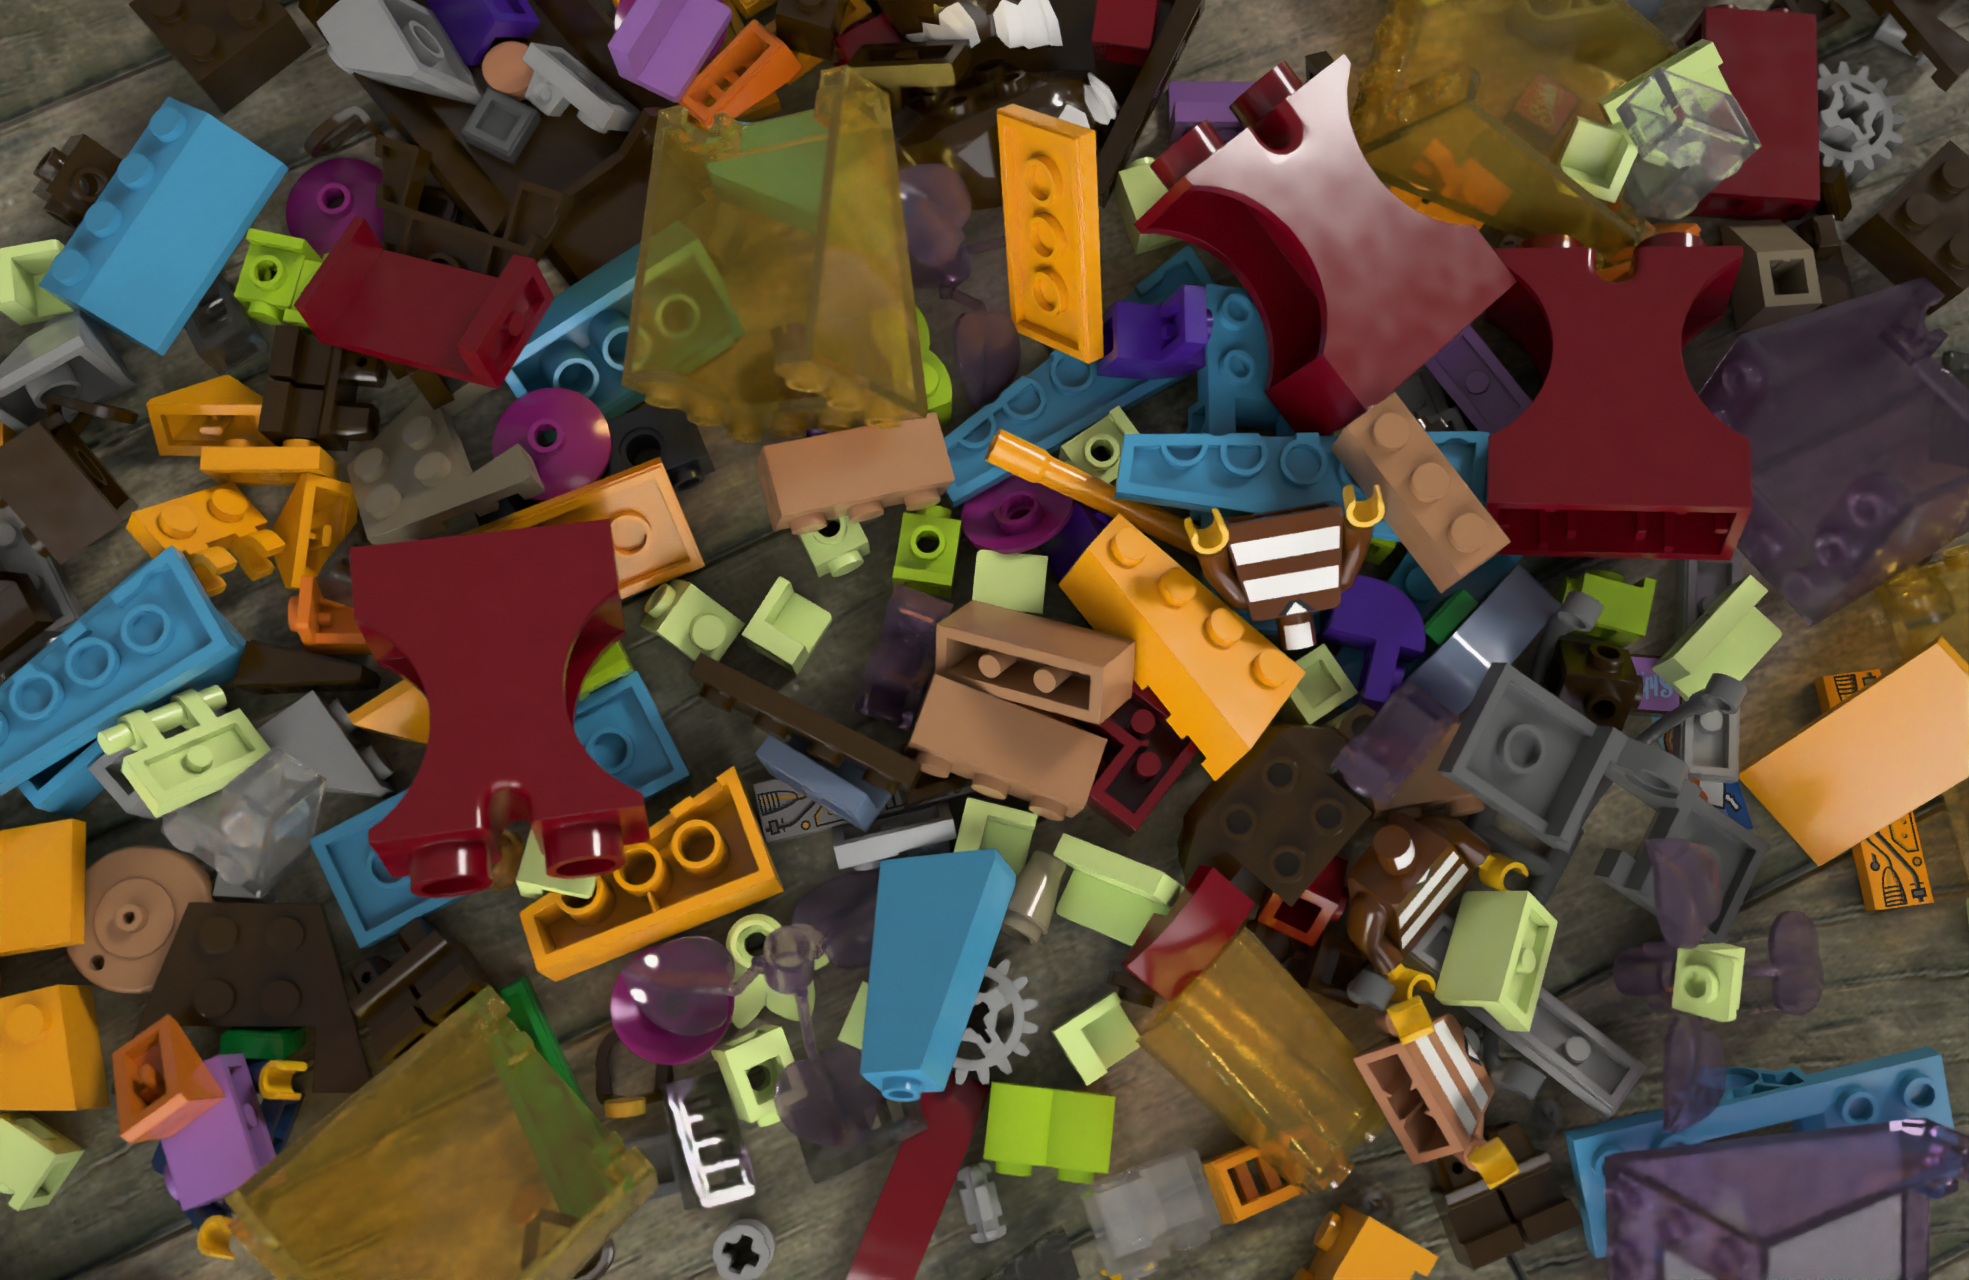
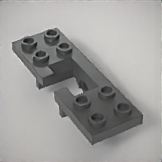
(1543, 764)

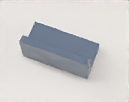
(831, 787)

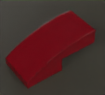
(1186, 941)

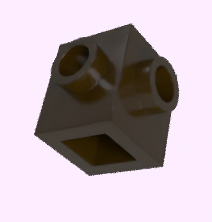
(64, 168)
(1595, 681)

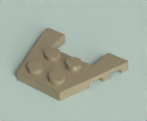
(421, 475)

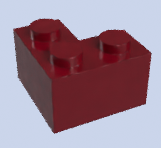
(1146, 760)

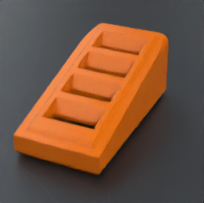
(754, 66)

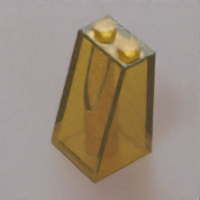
(1268, 1065)

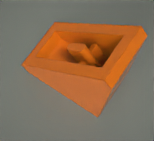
(161, 1083)

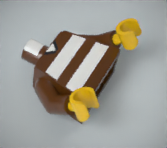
(1288, 560)
(1407, 885)

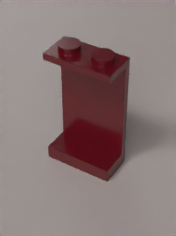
(1775, 81)
(424, 309)

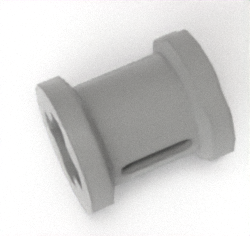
(725, 1256)

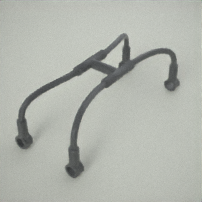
(1720, 694)

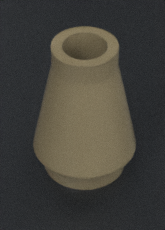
(1033, 899)

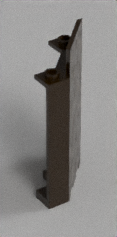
(599, 169)

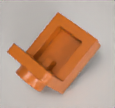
(322, 623)

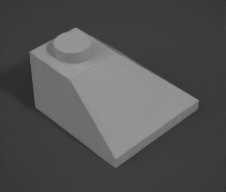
(398, 47)
(63, 359)

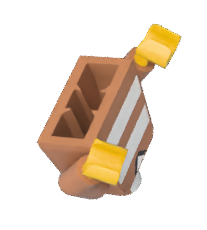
(1434, 1089)

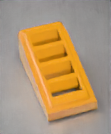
(1223, 1191)

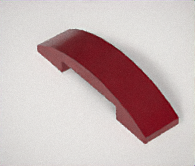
(919, 1184)

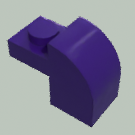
(1156, 339)
(1384, 626)

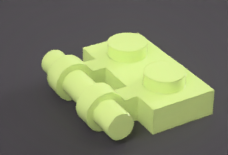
(190, 763)

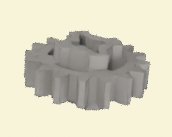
(1851, 115)
(995, 1051)

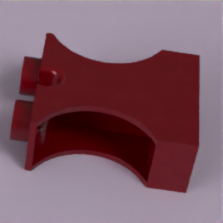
(1334, 261)
(1617, 440)
(500, 649)

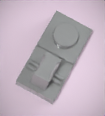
(564, 80)
(914, 830)

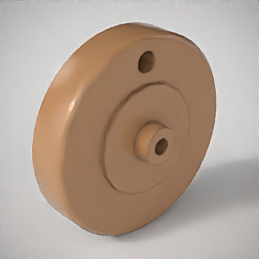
(133, 914)

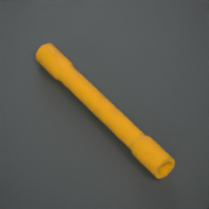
(1038, 466)

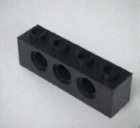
(647, 427)

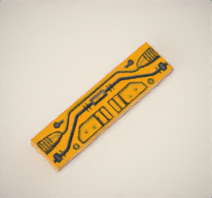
(1892, 859)

